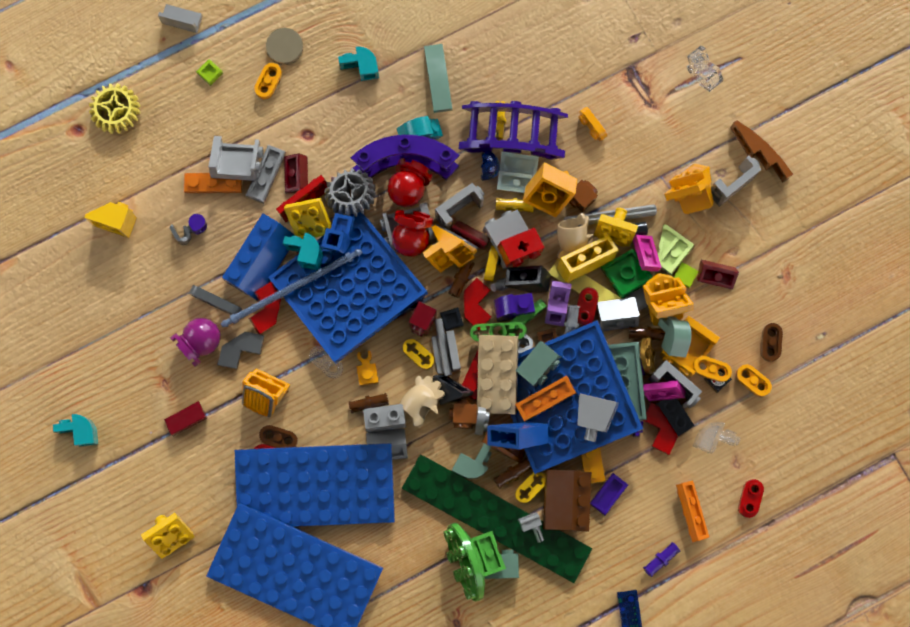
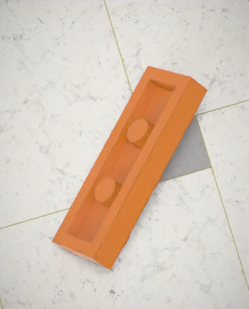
(205, 184)
(545, 398)
(692, 511)

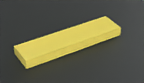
(582, 282)

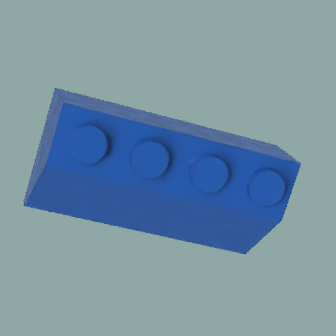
(258, 256)

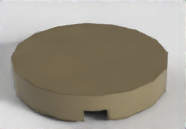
(284, 46)

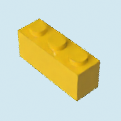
(587, 258)

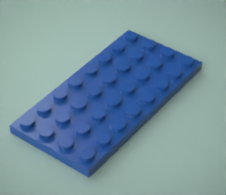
(318, 483)
(293, 570)

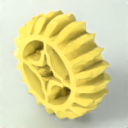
(114, 122)

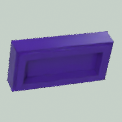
(608, 494)

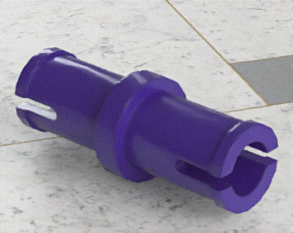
(661, 559)

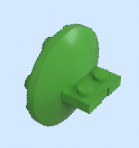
(476, 557)

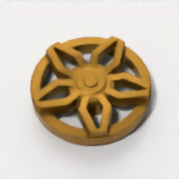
(647, 356)

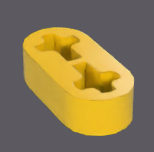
(491, 264)
(415, 357)
(534, 490)

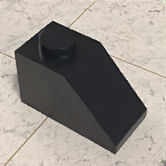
(528, 278)

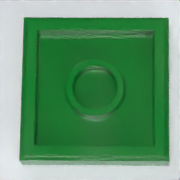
(626, 274)

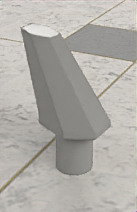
(499, 285)

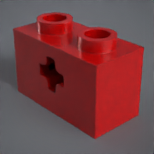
(528, 240)

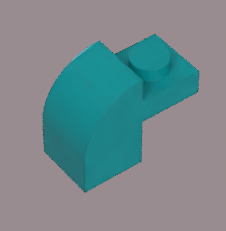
(364, 60)
(422, 127)
(309, 250)
(82, 427)

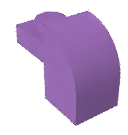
(557, 303)

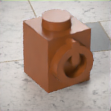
(584, 196)
(463, 414)

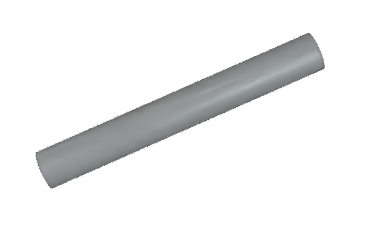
(443, 347)

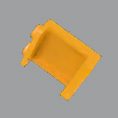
(701, 343)

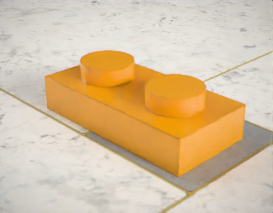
(593, 463)

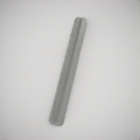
(634, 212)

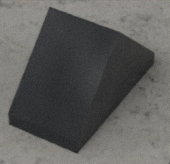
(452, 389)

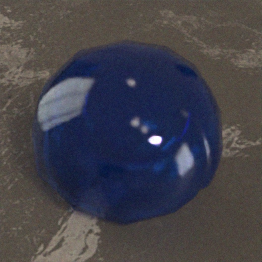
(490, 166)

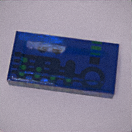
(629, 608)

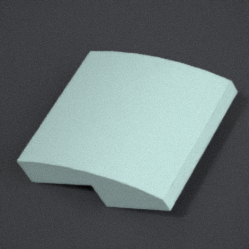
(516, 171)

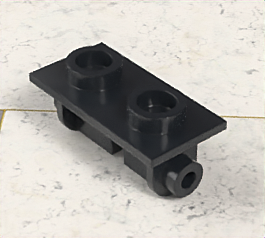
(676, 415)

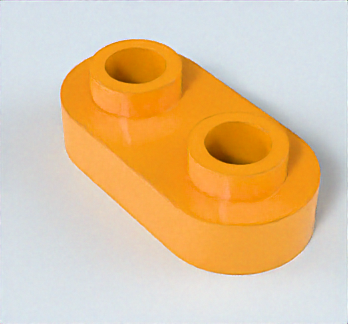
(268, 81)
(596, 129)
(712, 367)
(754, 378)

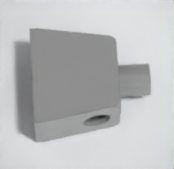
(595, 415)

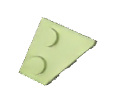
(672, 249)

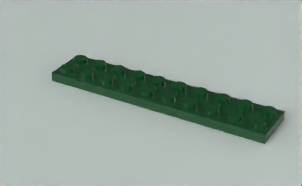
(491, 513)

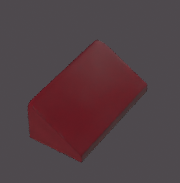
(295, 172)
(471, 234)
(717, 274)
(185, 419)

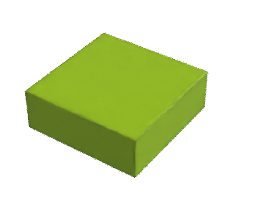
(209, 72)
(686, 274)

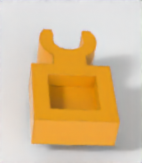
(367, 372)

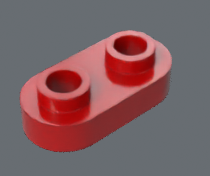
(587, 306)
(749, 497)

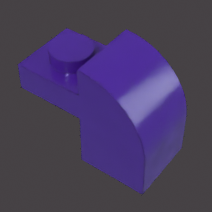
(510, 306)

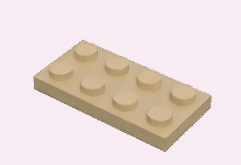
(497, 373)

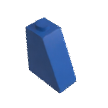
(517, 435)

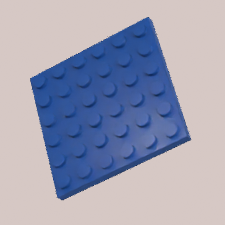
(355, 298)
(591, 372)

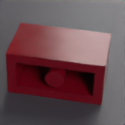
(422, 319)

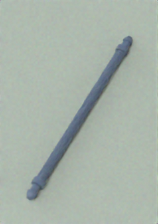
(234, 318)

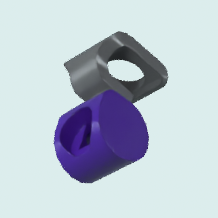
(196, 225)

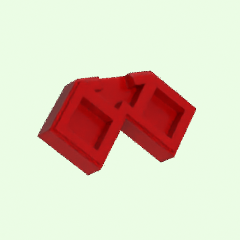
(472, 297)
(268, 316)
(666, 435)

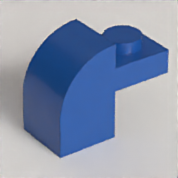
(338, 237)

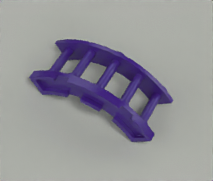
(512, 144)
(389, 150)

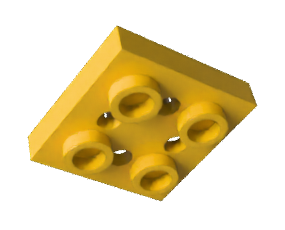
(311, 214)
(616, 227)
(167, 535)

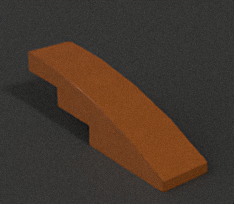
(755, 145)

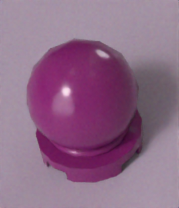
(198, 339)

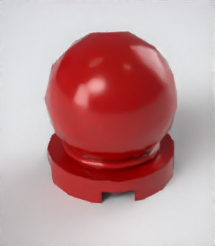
(407, 185)
(410, 235)

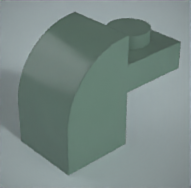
(677, 336)
(470, 468)

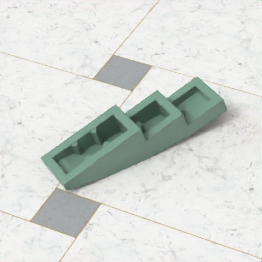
(438, 78)

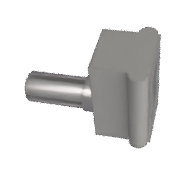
(532, 522)

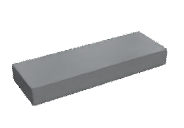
(270, 166)

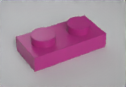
(646, 253)
(664, 390)

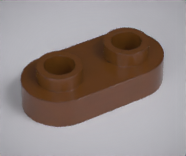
(773, 343)
(278, 438)

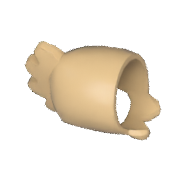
(571, 236)
(422, 399)

